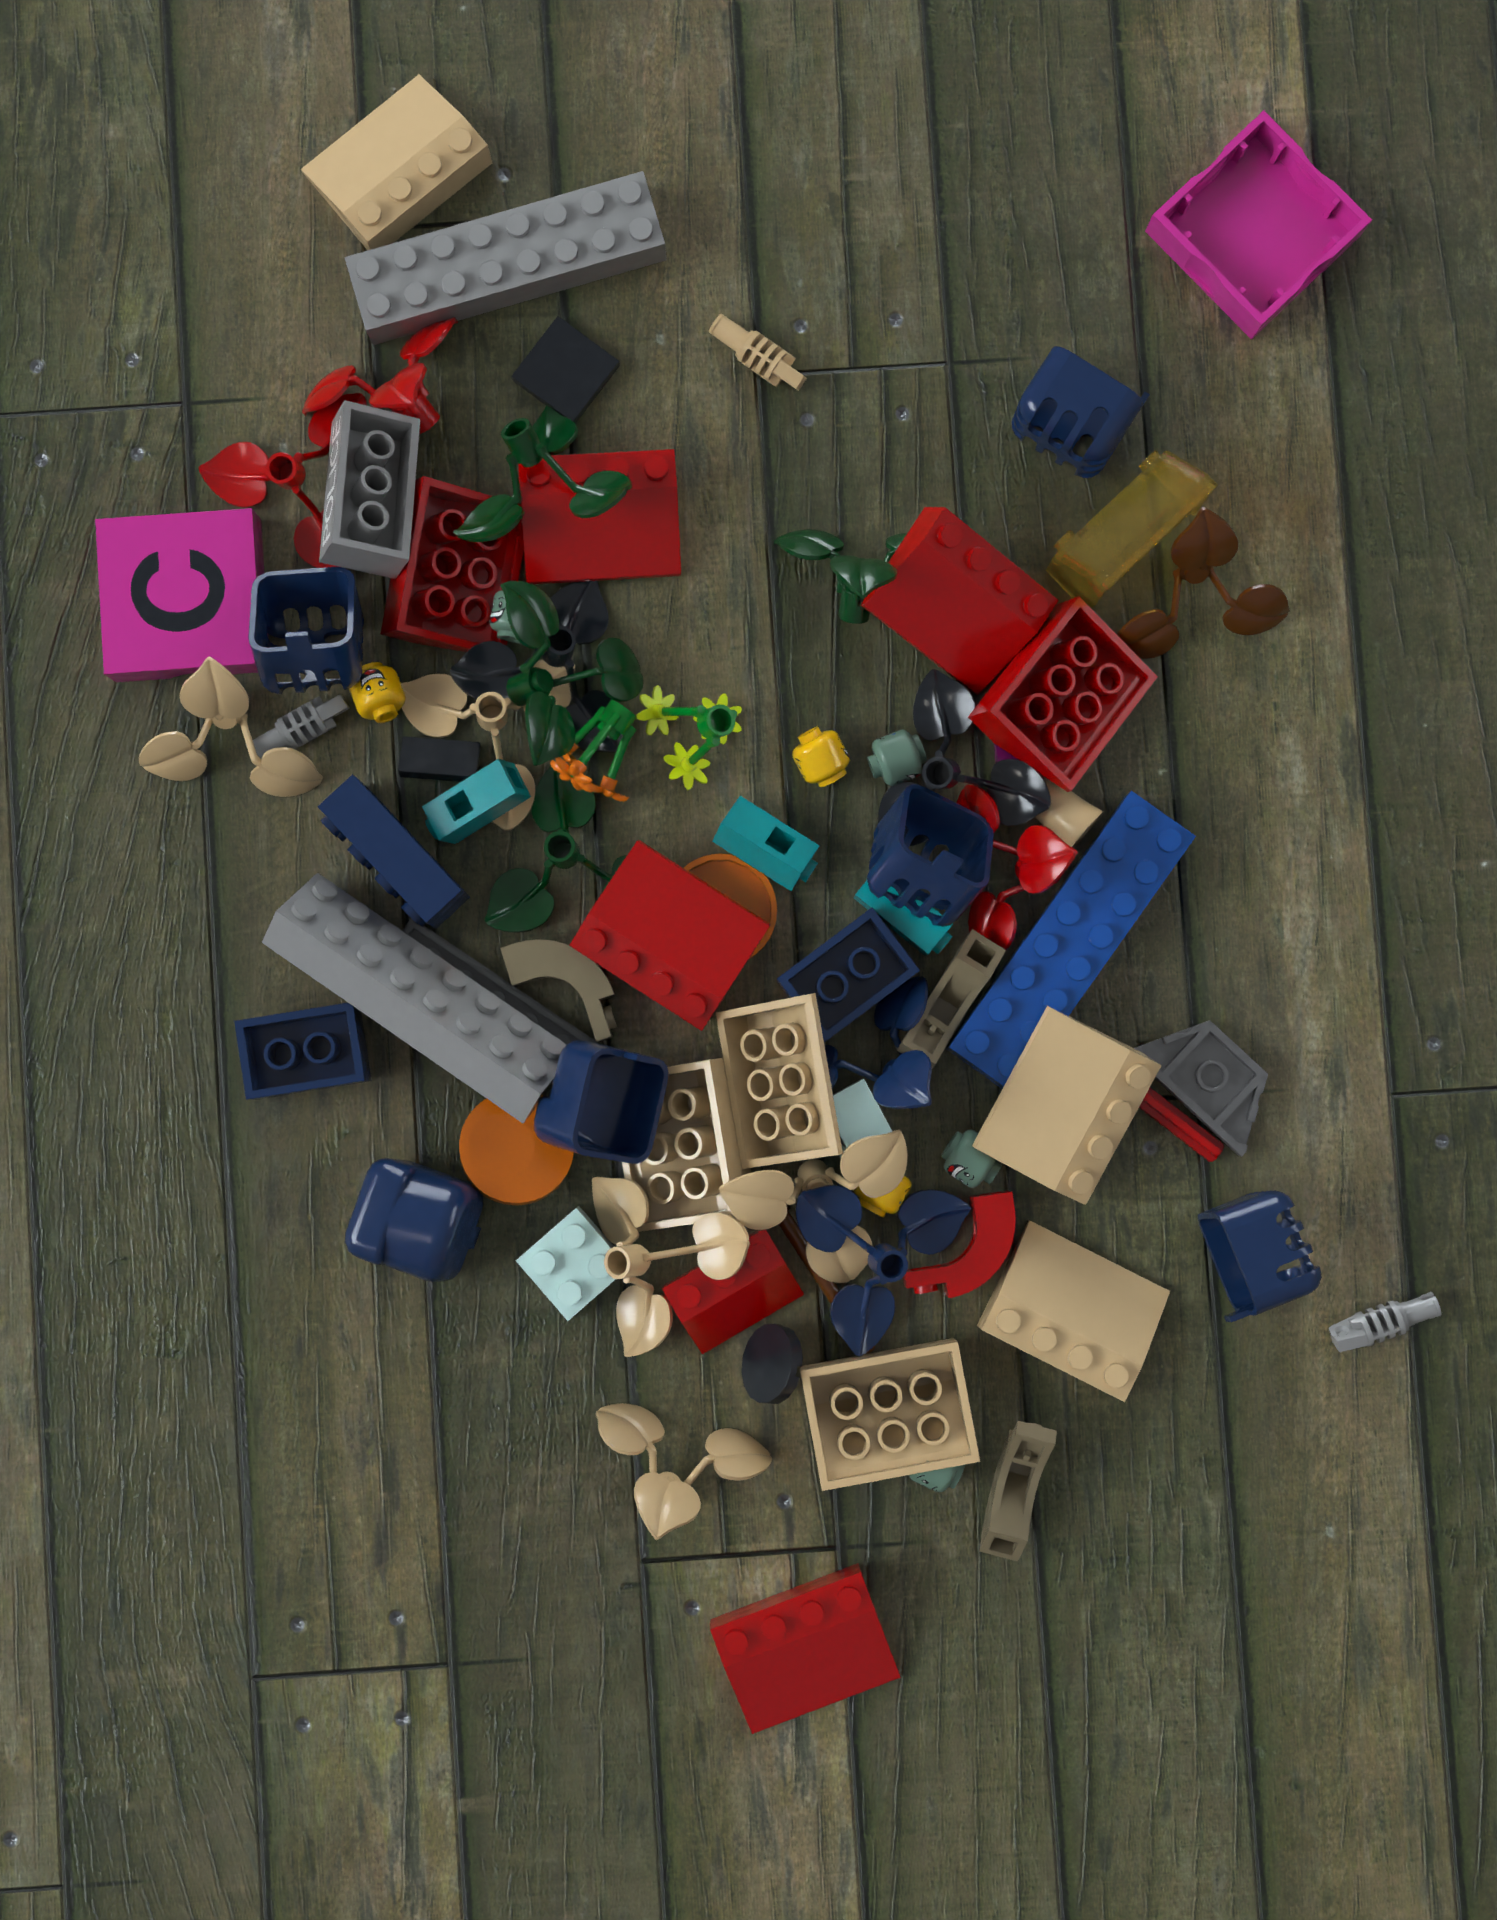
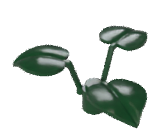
(528, 446)
(854, 575)
(551, 725)
(518, 897)

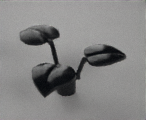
(581, 621)
(943, 710)

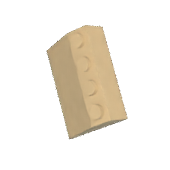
(398, 164)
(779, 1082)
(1066, 1105)
(691, 1149)
(1075, 1310)
(889, 1414)

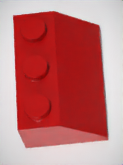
(723, 1308)

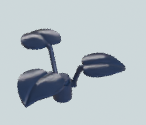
(905, 1078)
(830, 1214)

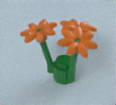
(613, 722)

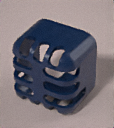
(1068, 403)
(305, 648)
(944, 823)
(1251, 1247)

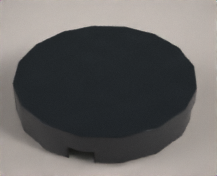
(771, 1363)

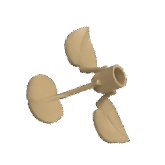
(223, 701)
(437, 703)
(871, 1163)
(640, 1314)
(663, 1498)

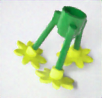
(712, 722)

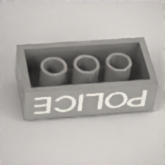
(370, 490)

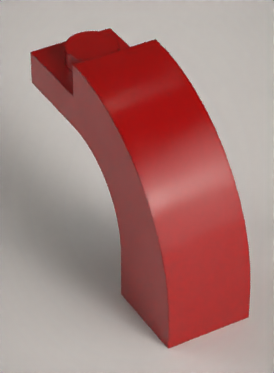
(988, 1248)

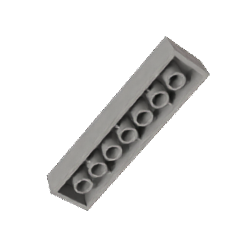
(507, 257)
(416, 995)

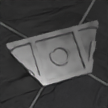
(1211, 1080)

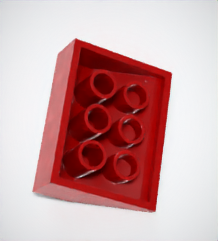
(626, 542)
(449, 582)
(959, 599)
(1064, 694)
(669, 935)
(804, 1648)

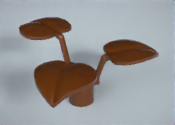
(1198, 549)

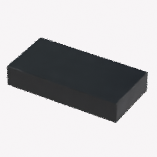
(438, 759)

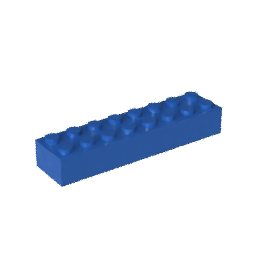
(1073, 935)

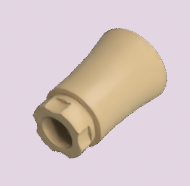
(1068, 815)

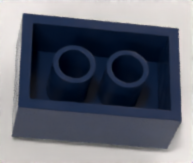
(850, 972)
(302, 1051)

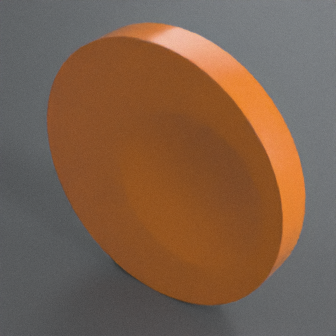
(740, 884)
(508, 1158)

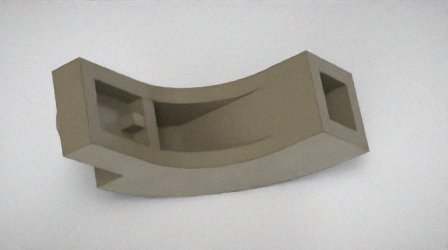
(546, 959)
(953, 996)
(1014, 1489)

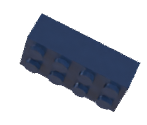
(393, 851)

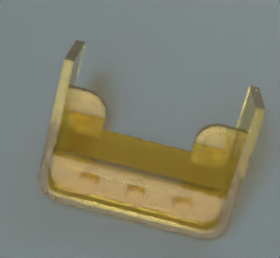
(1129, 526)

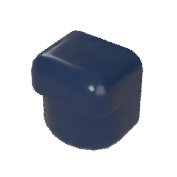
(603, 1102)
(414, 1220)

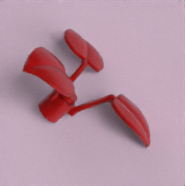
(401, 394)
(242, 469)
(1040, 865)

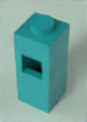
(475, 802)
(766, 844)
(914, 930)

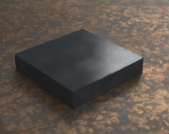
(565, 370)

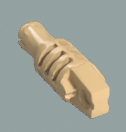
(758, 353)

